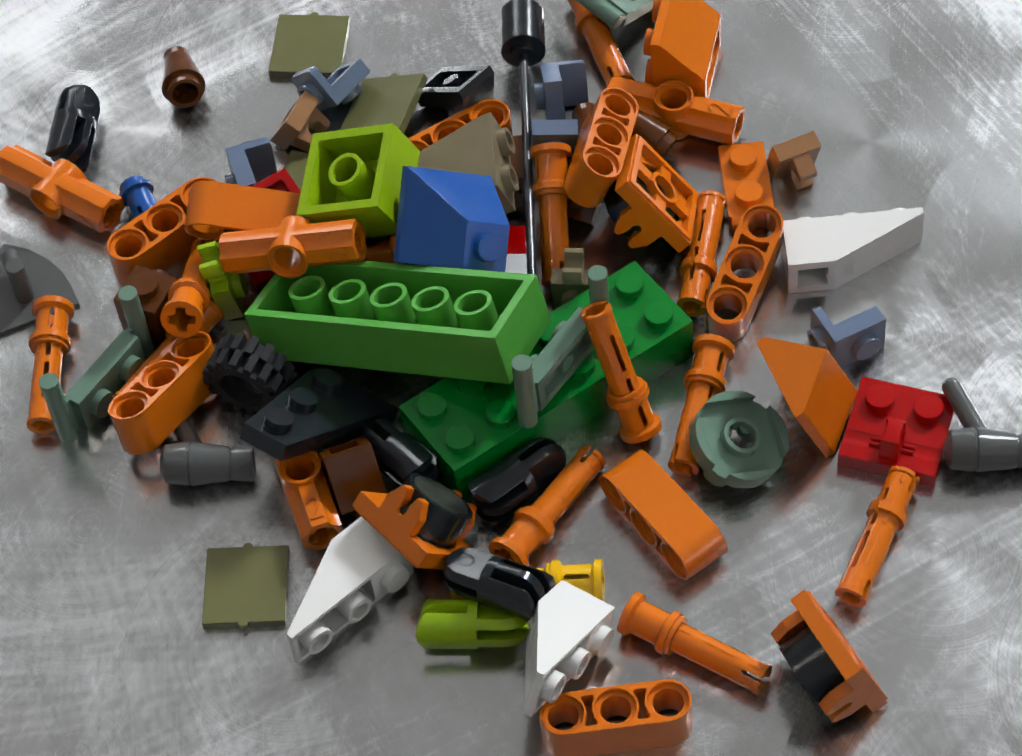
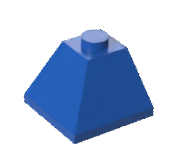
(450, 221)

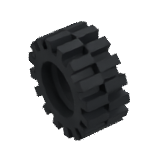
(247, 373)

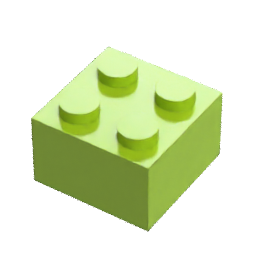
(357, 177)

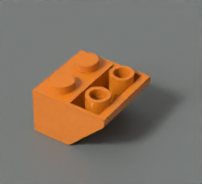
(683, 44)

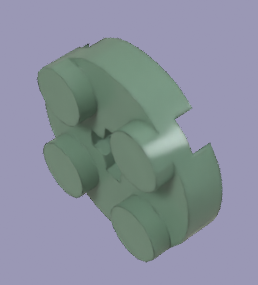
(720, 457)

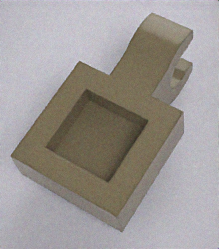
(571, 280)

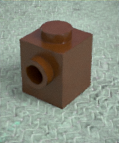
(153, 295)
(349, 470)

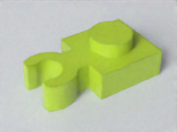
(224, 287)

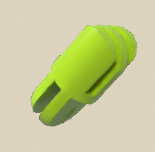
(467, 626)

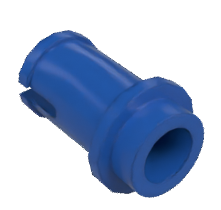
(137, 194)

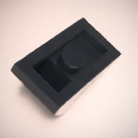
(458, 87)

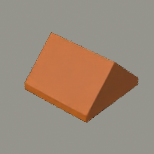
(813, 389)

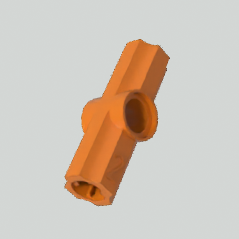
(686, 113)
(60, 189)
(292, 246)
(309, 499)

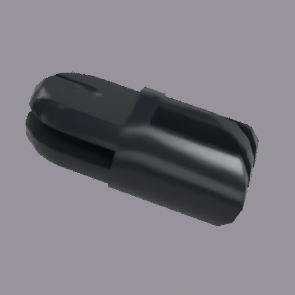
(74, 126)
(400, 453)
(516, 479)
(496, 581)

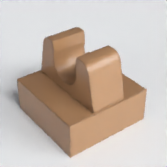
(300, 118)
(795, 160)

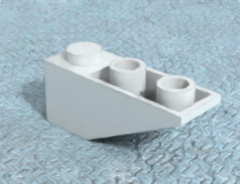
(839, 248)
(349, 580)
(561, 641)

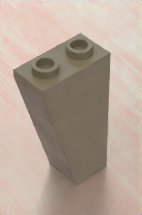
(475, 149)

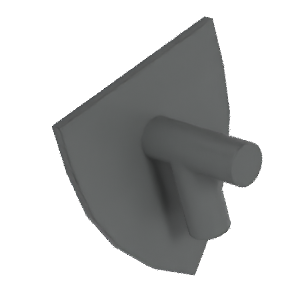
(22, 281)

